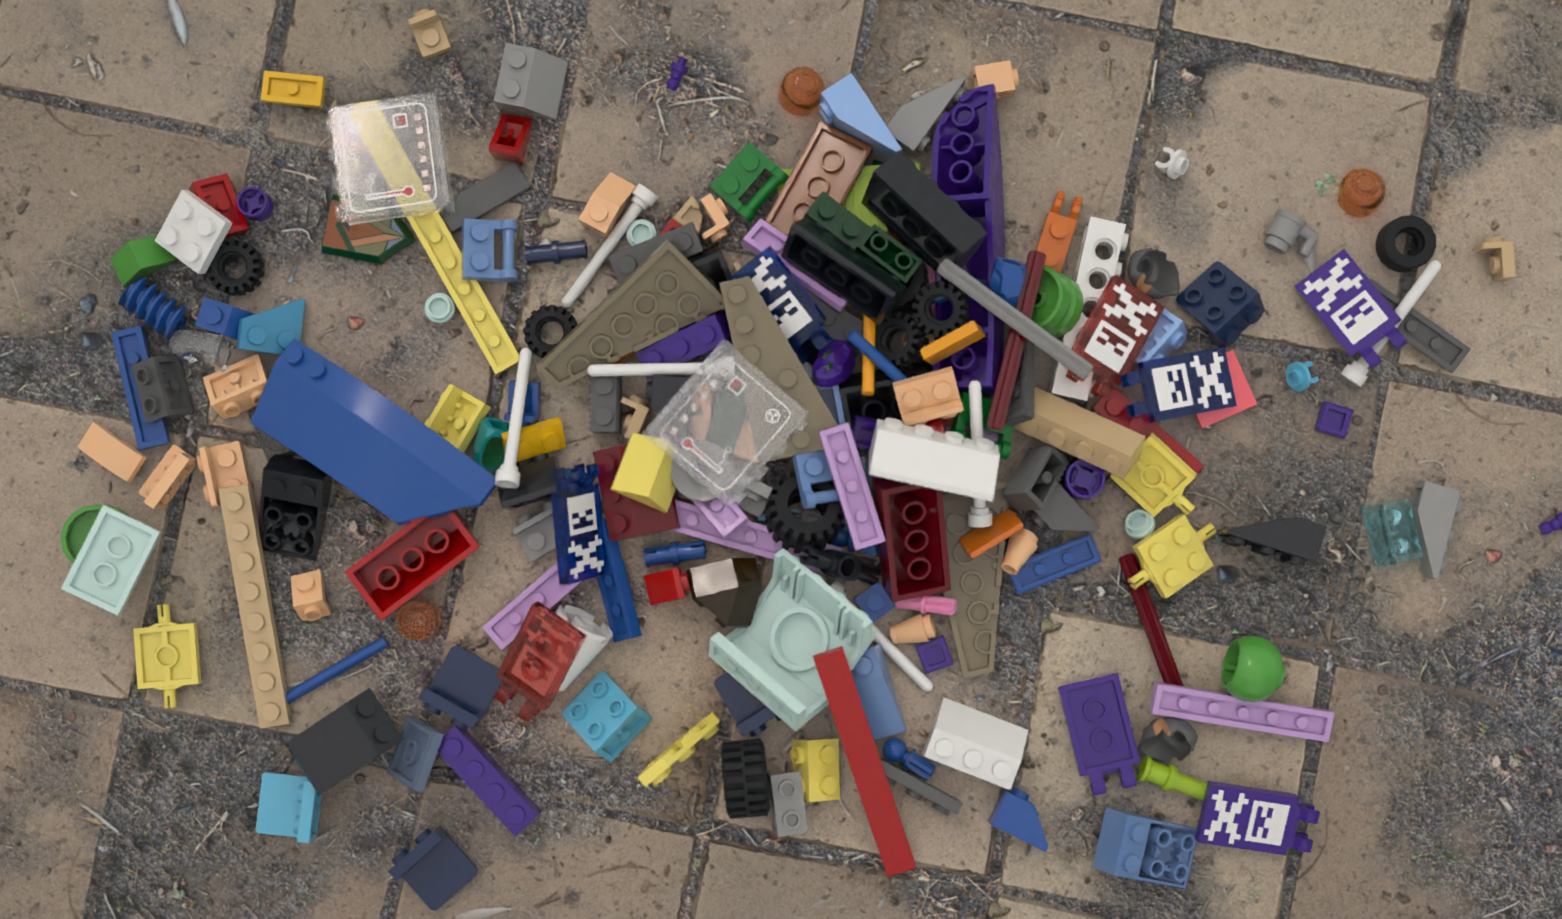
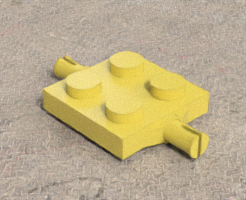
(1158, 478)
(1172, 556)
(167, 655)

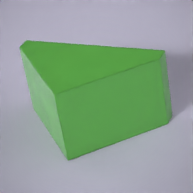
(140, 259)

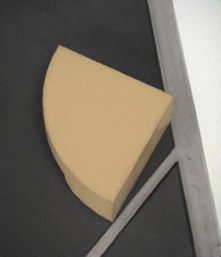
(690, 213)

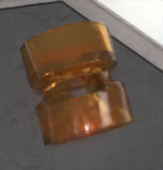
(419, 620)

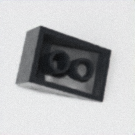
(344, 741)

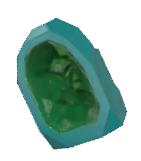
(488, 443)

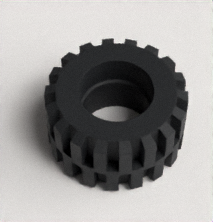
(793, 531)
(745, 778)

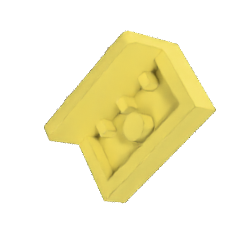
(457, 417)
(818, 766)

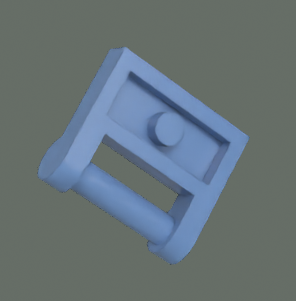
(479, 250)
(811, 470)

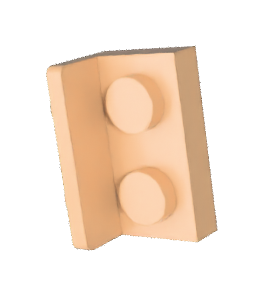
(237, 387)
(928, 397)
(223, 468)
(167, 478)

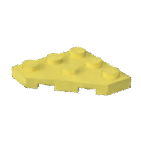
(680, 750)

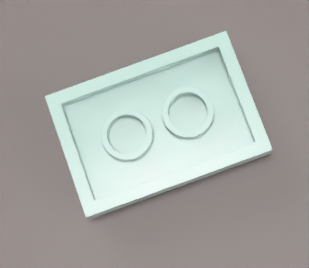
(111, 560)

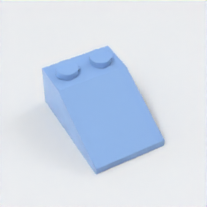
(853, 114)

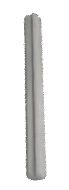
(1015, 319)

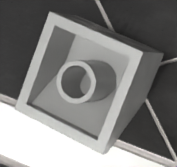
(530, 82)

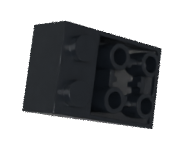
(293, 507)
(1292, 538)

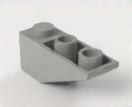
(919, 116)
(1434, 514)

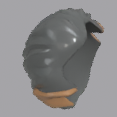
(1153, 273)
(1168, 739)

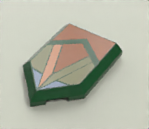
(367, 241)

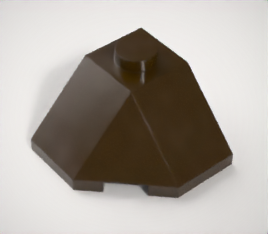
(727, 589)

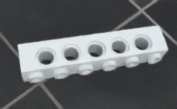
(1096, 233)

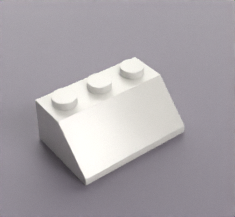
(976, 743)

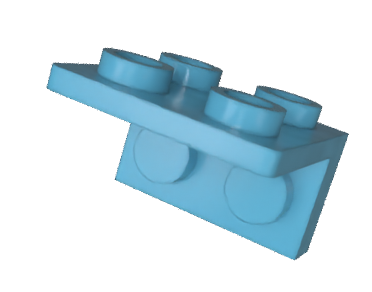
(606, 717)
(288, 807)

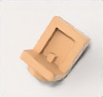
(716, 211)
(309, 595)

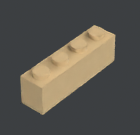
(1083, 434)

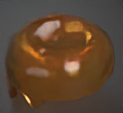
(800, 91)
(1361, 192)

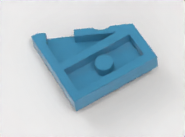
(271, 329)

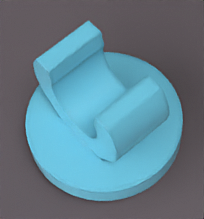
(1299, 377)

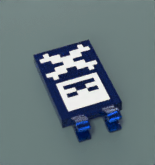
(787, 301)
(1182, 385)
(578, 524)

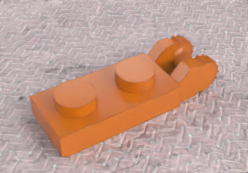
(1058, 232)

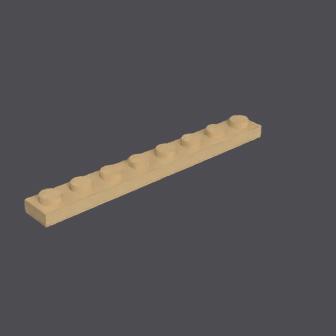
(255, 605)

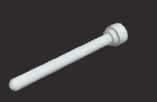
(641, 200)
(643, 369)
(1357, 370)
(508, 473)
(979, 514)
(893, 652)

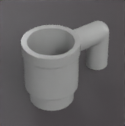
(1284, 232)

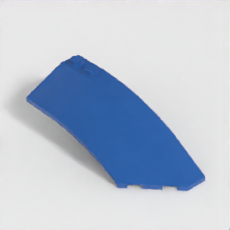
(366, 440)

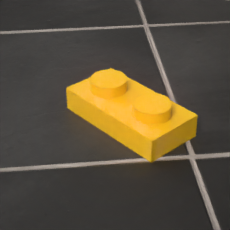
(293, 89)
(539, 438)

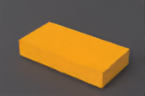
(952, 342)

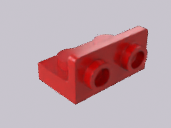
(220, 195)

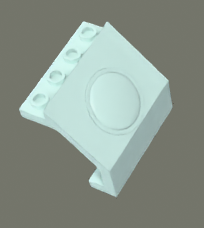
(790, 624)

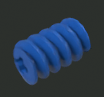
(153, 308)

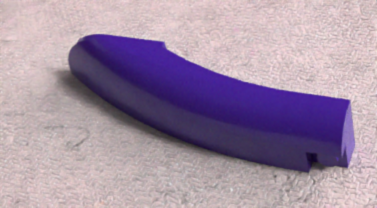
(970, 172)

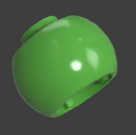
(1252, 669)

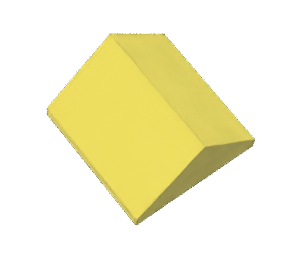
(645, 474)

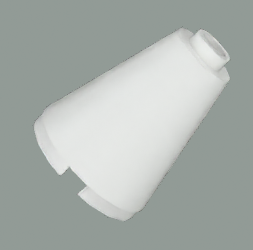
(595, 641)

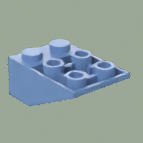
(1145, 848)

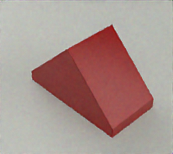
(511, 138)

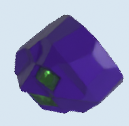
(834, 364)

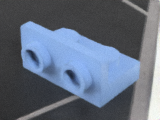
(1166, 336)

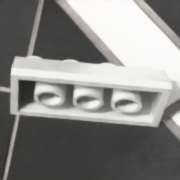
(934, 459)

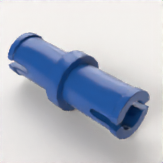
(675, 553)

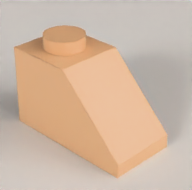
(607, 204)

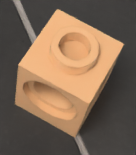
(1000, 75)

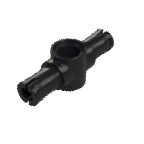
(840, 565)

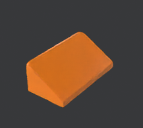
(984, 538)

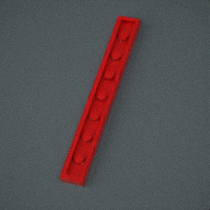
(864, 760)

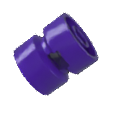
(1082, 480)

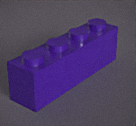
(488, 780)

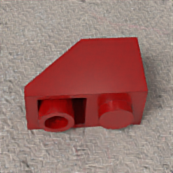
(666, 585)

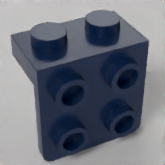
(1221, 304)
(462, 688)
(744, 706)
(434, 867)

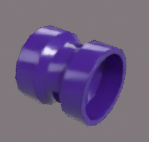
(250, 199)

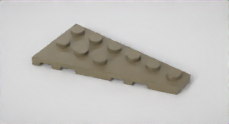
(643, 309)
(763, 344)
(974, 586)

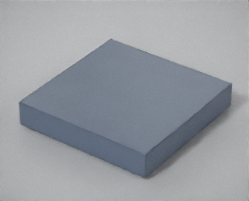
(415, 754)

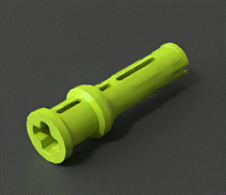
(1169, 778)

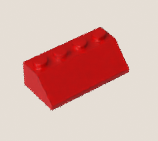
(411, 561)

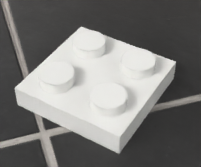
(193, 231)

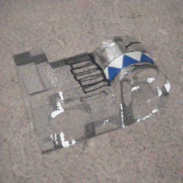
(206, 347)

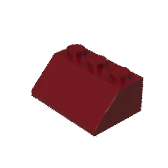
(626, 516)

